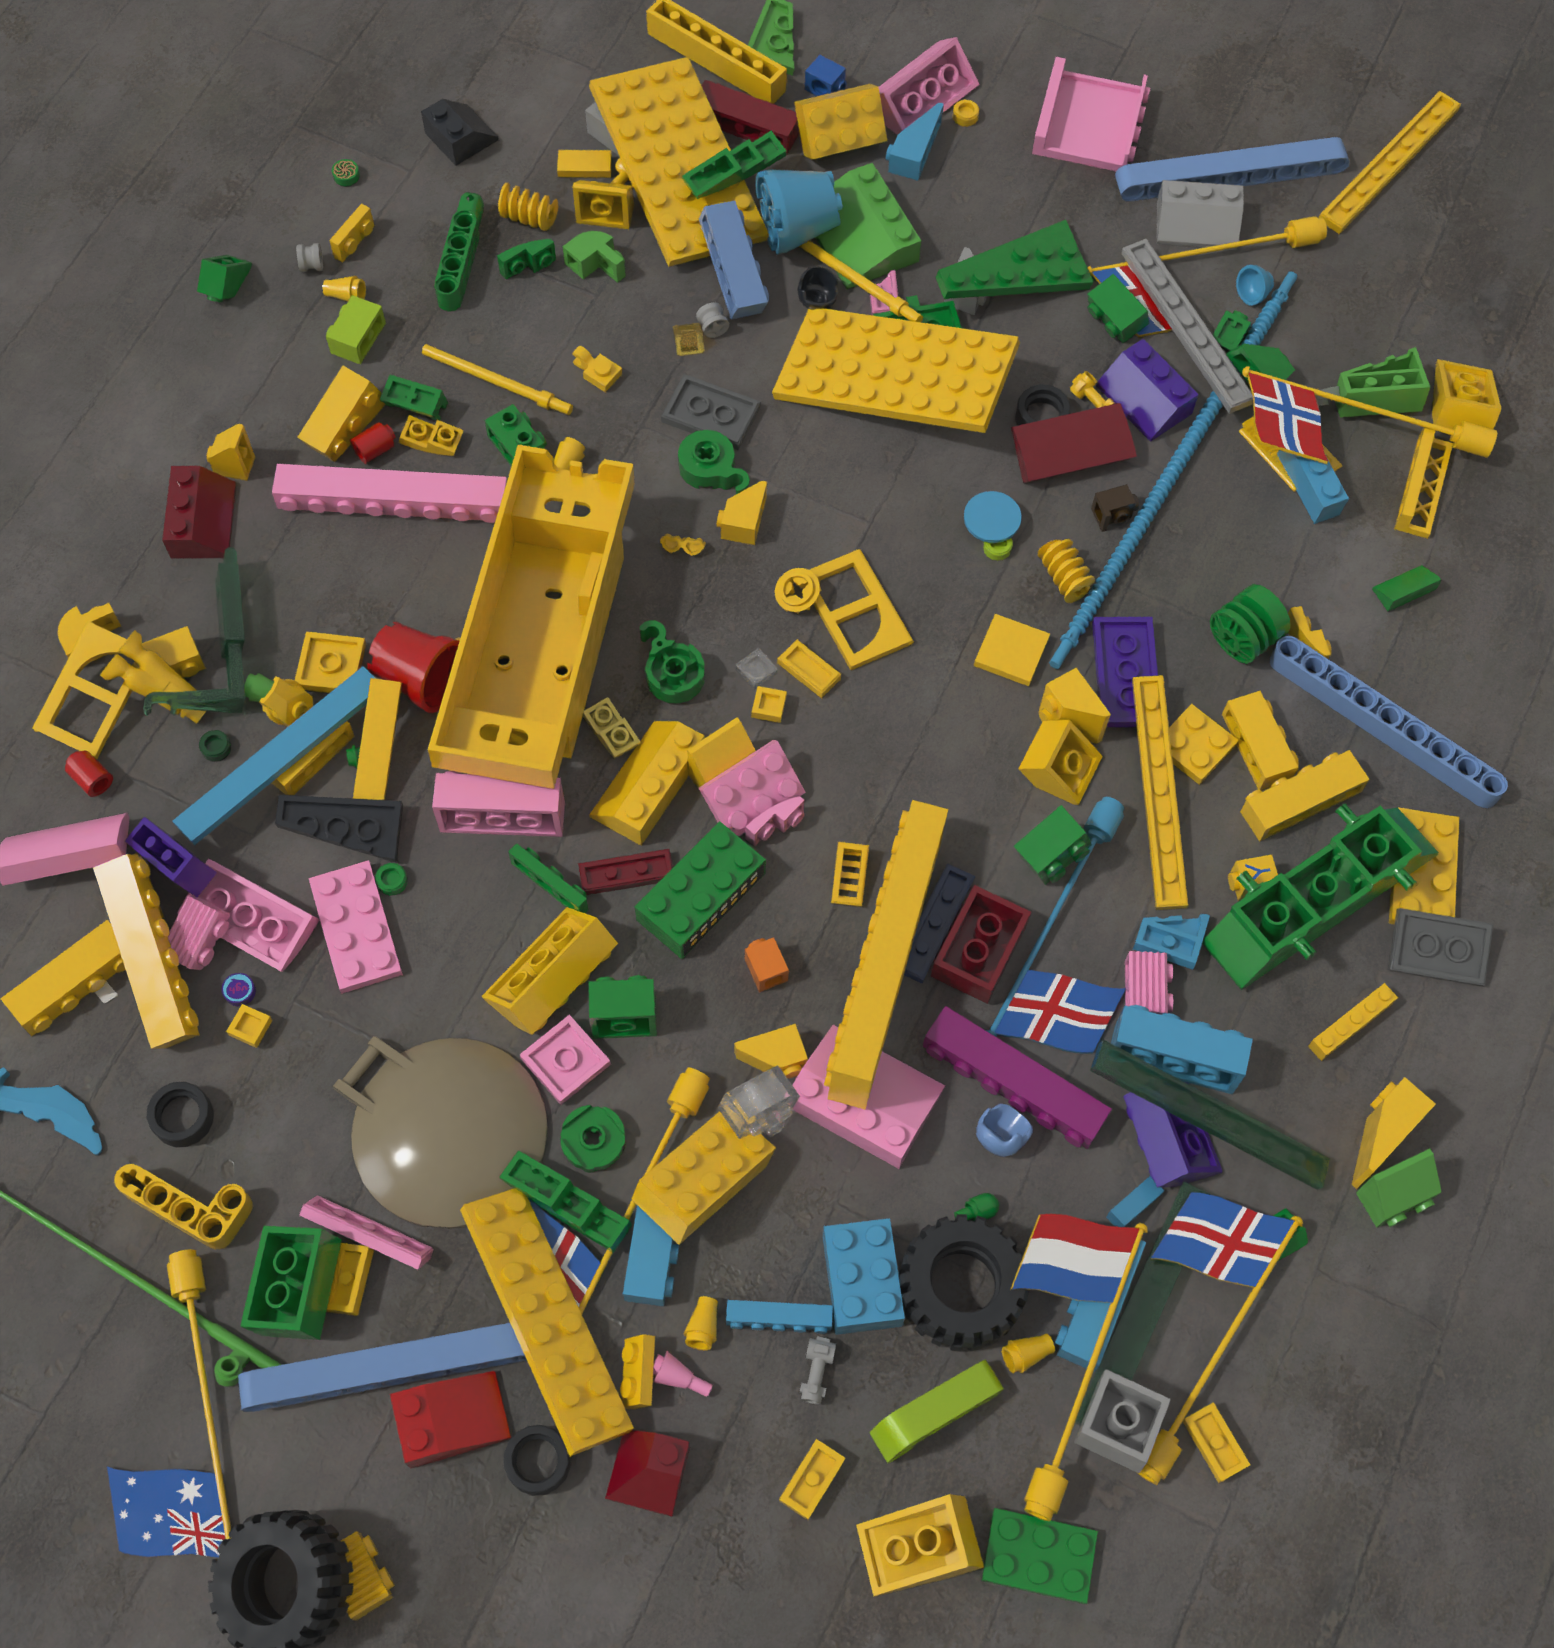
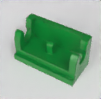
(413, 397)

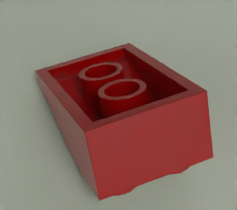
(449, 1418)

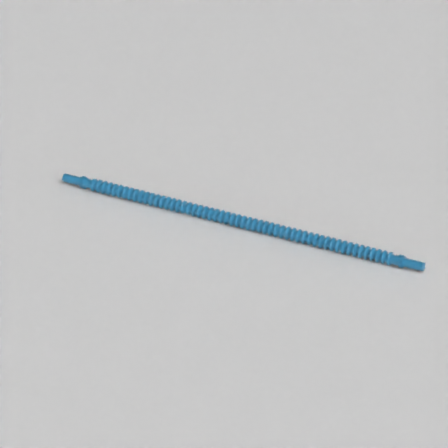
(1163, 486)

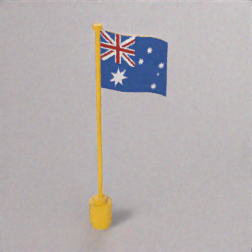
(175, 1508)

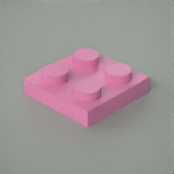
(565, 1059)

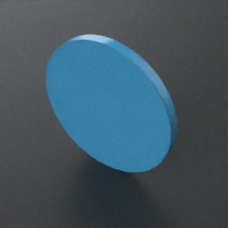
(992, 517)

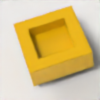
(769, 704)
(249, 1026)

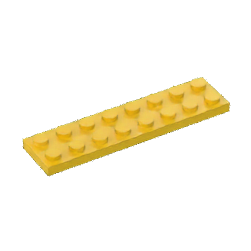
(546, 1321)

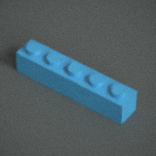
(779, 1316)

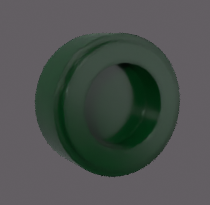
(215, 745)

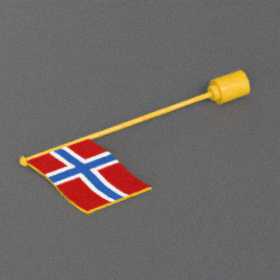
(1291, 421)

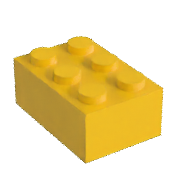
(841, 121)

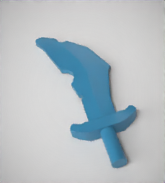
(52, 1104)

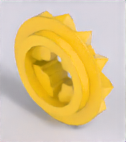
(784, 590)

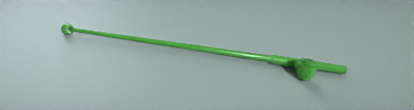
(242, 1351)

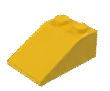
(1464, 395)
(1395, 1116)
(920, 1545)

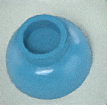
(1254, 284)

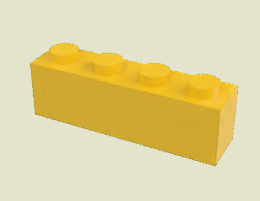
(1304, 794)
(66, 980)

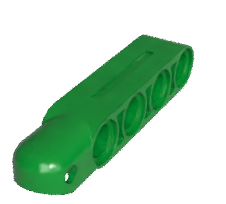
(459, 252)

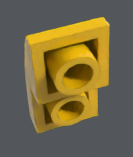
(431, 438)
(1301, 630)

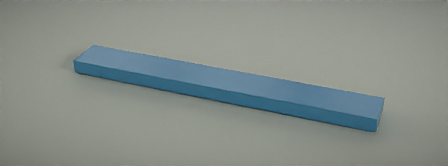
(275, 758)

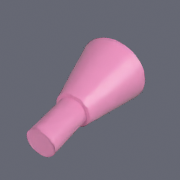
(671, 1372)

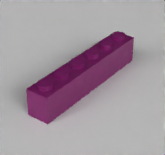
(1016, 1078)

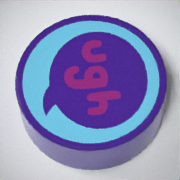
(238, 989)

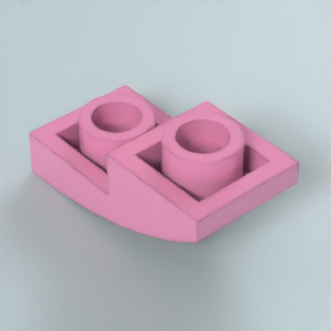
(780, 815)

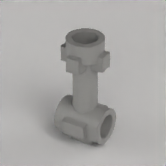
(820, 1352)

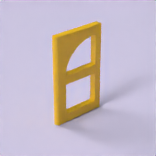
(892, 631)
(92, 644)

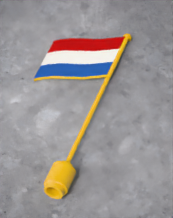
(1081, 1264)

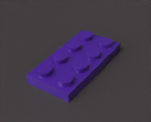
(1122, 651)

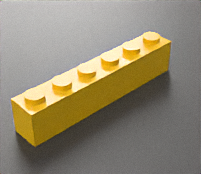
(716, 50)
(147, 951)

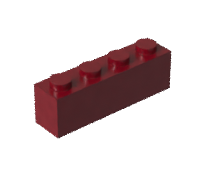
(750, 116)

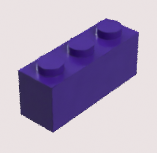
(170, 857)

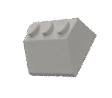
(1199, 214)

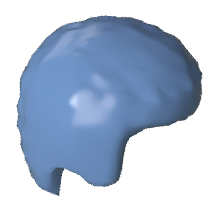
(1003, 1130)

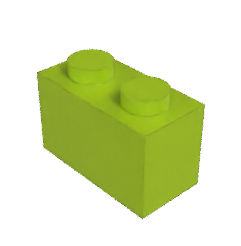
(355, 329)

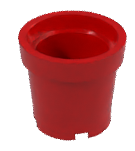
(416, 661)

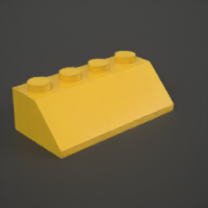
(647, 781)
(550, 970)

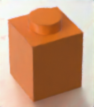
(766, 963)

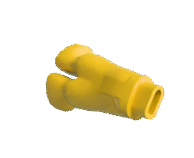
(151, 676)

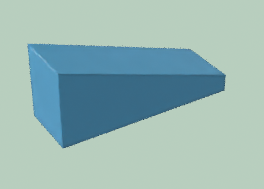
(1134, 1203)

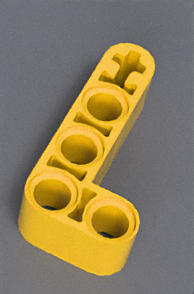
(177, 1202)

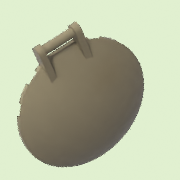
(441, 1126)

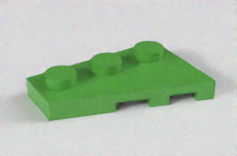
(774, 33)

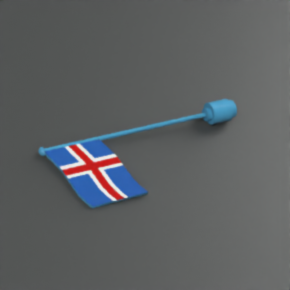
(1052, 1005)

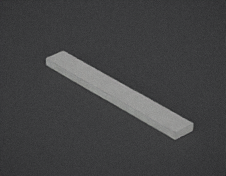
(1188, 326)

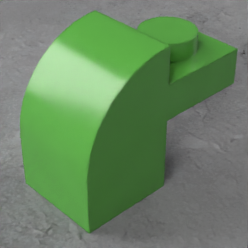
(594, 251)

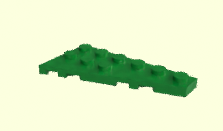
(1030, 264)

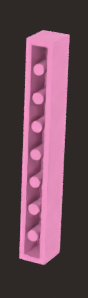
(388, 492)

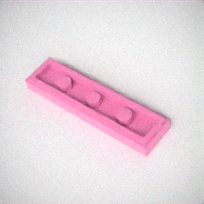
(367, 1232)

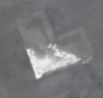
(760, 1104)

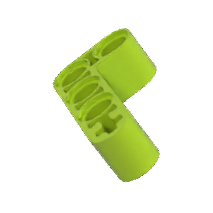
(935, 1410)

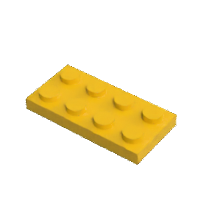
(1438, 877)

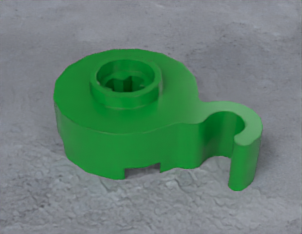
(709, 460)
(670, 656)

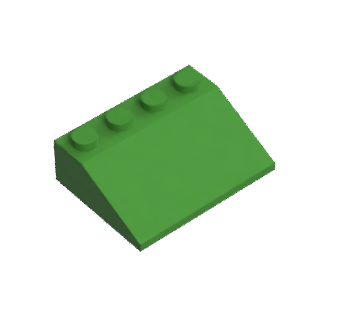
(872, 228)

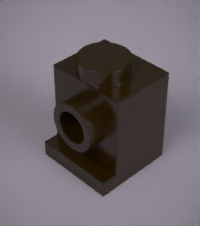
(1114, 506)

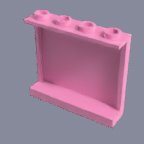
(1090, 119)

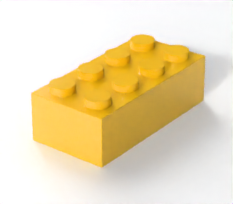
(700, 1177)

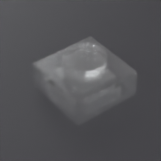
(756, 668)

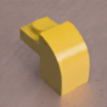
(74, 623)

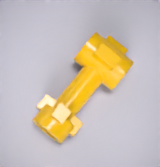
(1083, 386)

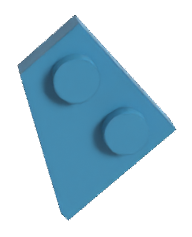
(1174, 936)

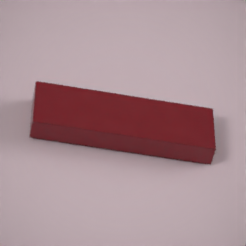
(624, 871)

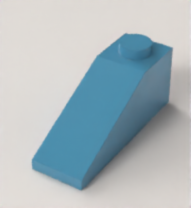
(914, 144)

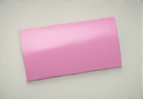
(63, 849)
(258, 918)

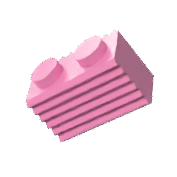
(197, 931)
(1147, 981)

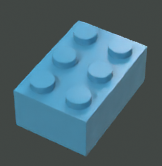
(863, 1276)

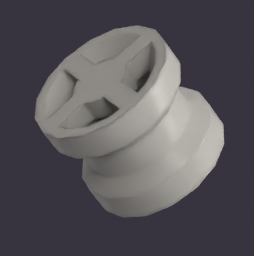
(309, 257)
(712, 320)

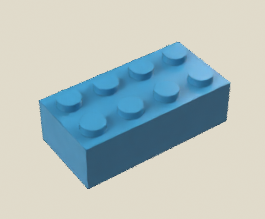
(1184, 1048)

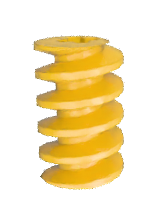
(527, 209)
(1066, 569)

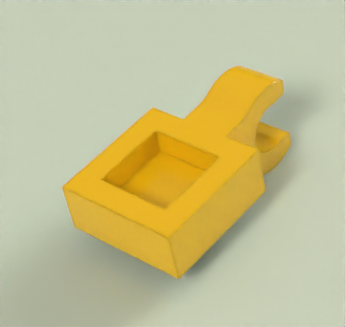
(597, 371)

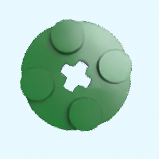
(592, 1156)

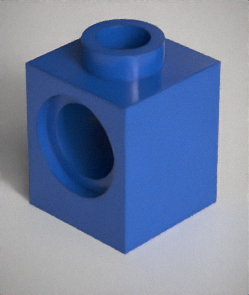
(824, 77)

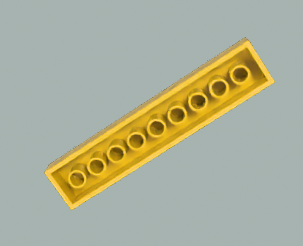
(885, 955)

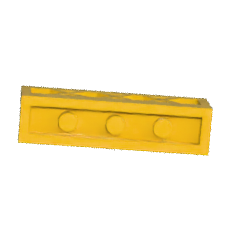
(1417, 483)

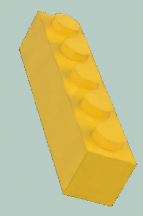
(1352, 1021)

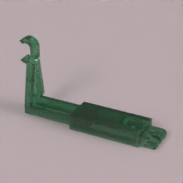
(231, 647)

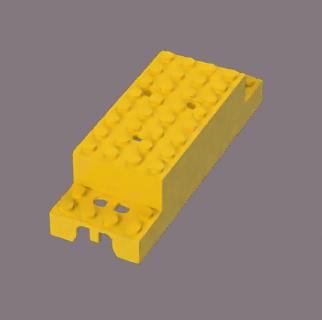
(523, 715)

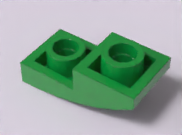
(532, 254)

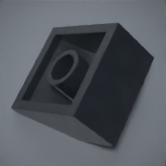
(456, 130)

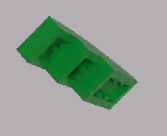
(734, 166)
(566, 1201)

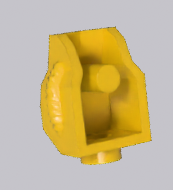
(286, 701)

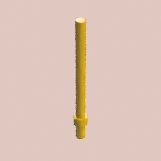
(896, 305)
(544, 398)

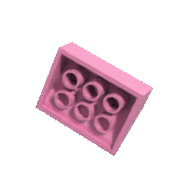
(894, 1112)

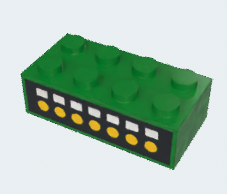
(700, 889)

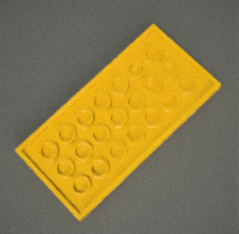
(661, 133)
(897, 369)

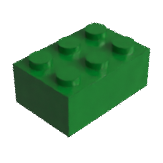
(291, 1282)

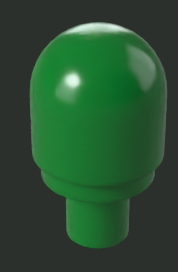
(981, 1205)

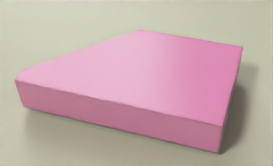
(889, 284)

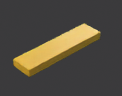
(377, 739)

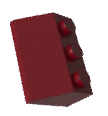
(198, 513)

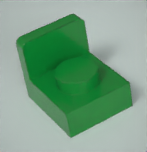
(1231, 330)

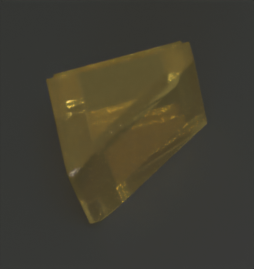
(688, 339)

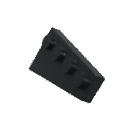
(345, 822)

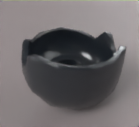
(818, 288)

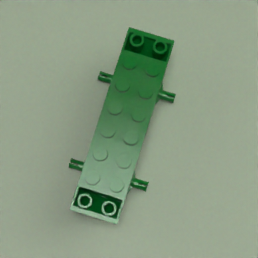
(1318, 893)

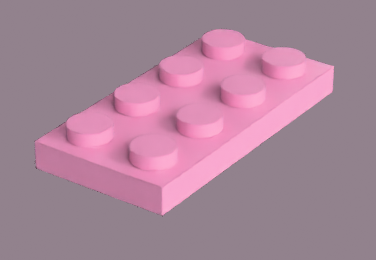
(355, 927)

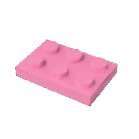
(751, 787)

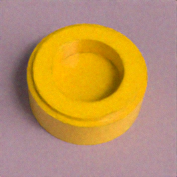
(965, 113)

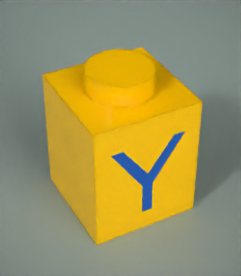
(1260, 868)

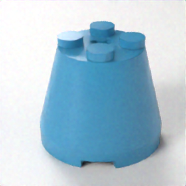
(797, 206)

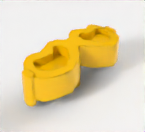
(689, 545)

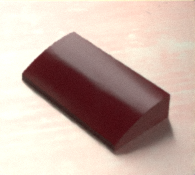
(1073, 442)

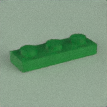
(548, 878)

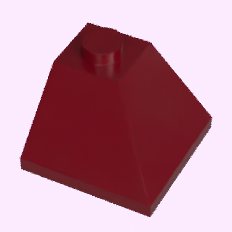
(648, 1471)

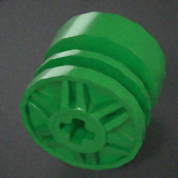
(1250, 623)

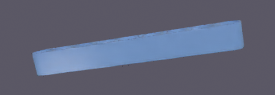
(1236, 167)
(1395, 734)
(379, 1367)

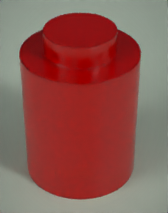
(373, 442)
(88, 773)

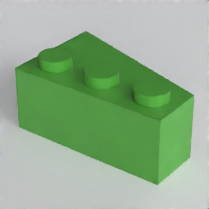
(1393, 385)

